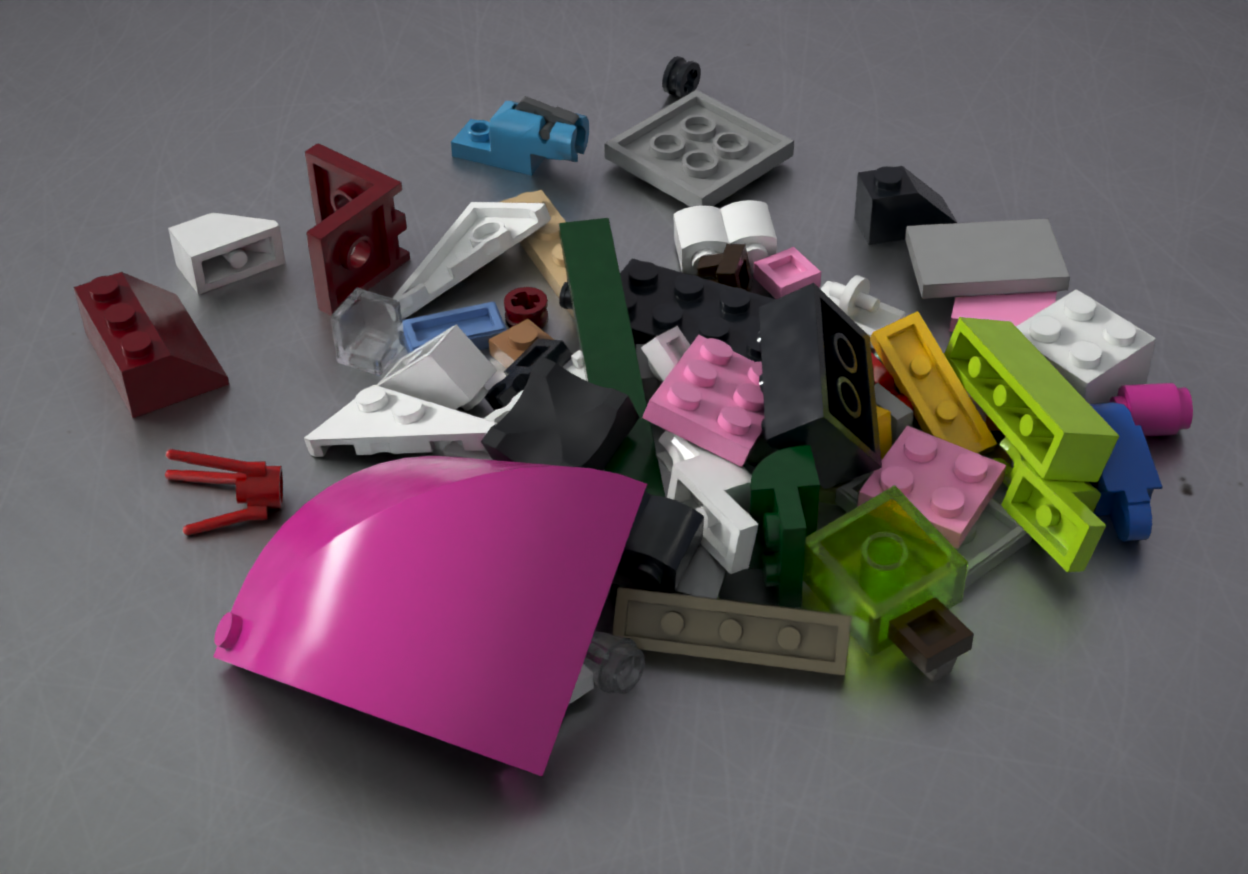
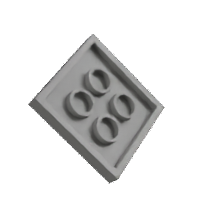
(699, 150)

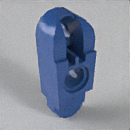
(1127, 477)

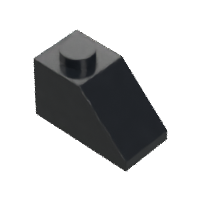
(893, 200)

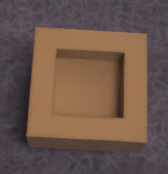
(514, 341)

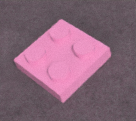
(939, 479)

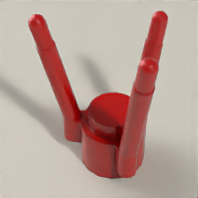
(255, 485)

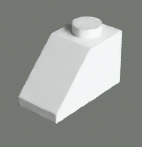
(225, 249)
(443, 372)

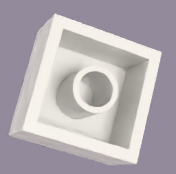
(1091, 346)

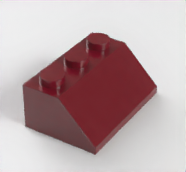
(147, 343)

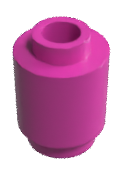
(1157, 407)

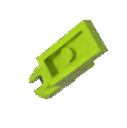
(1052, 511)

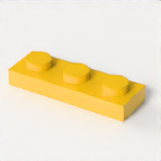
(931, 384)

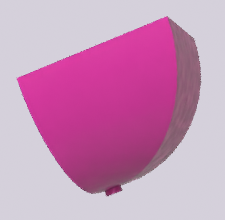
(440, 596)

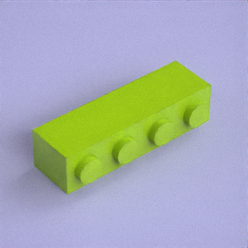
(1030, 401)

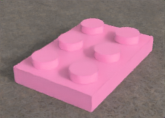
(712, 400)

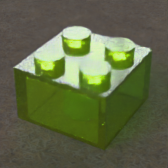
(881, 566)

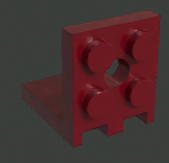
(351, 210)

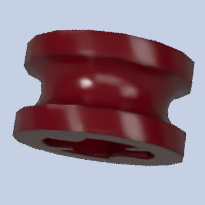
(526, 304)

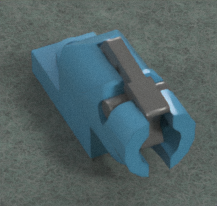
(523, 136)

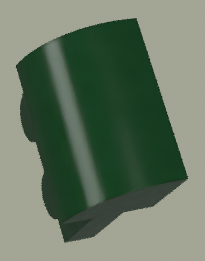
(786, 510)

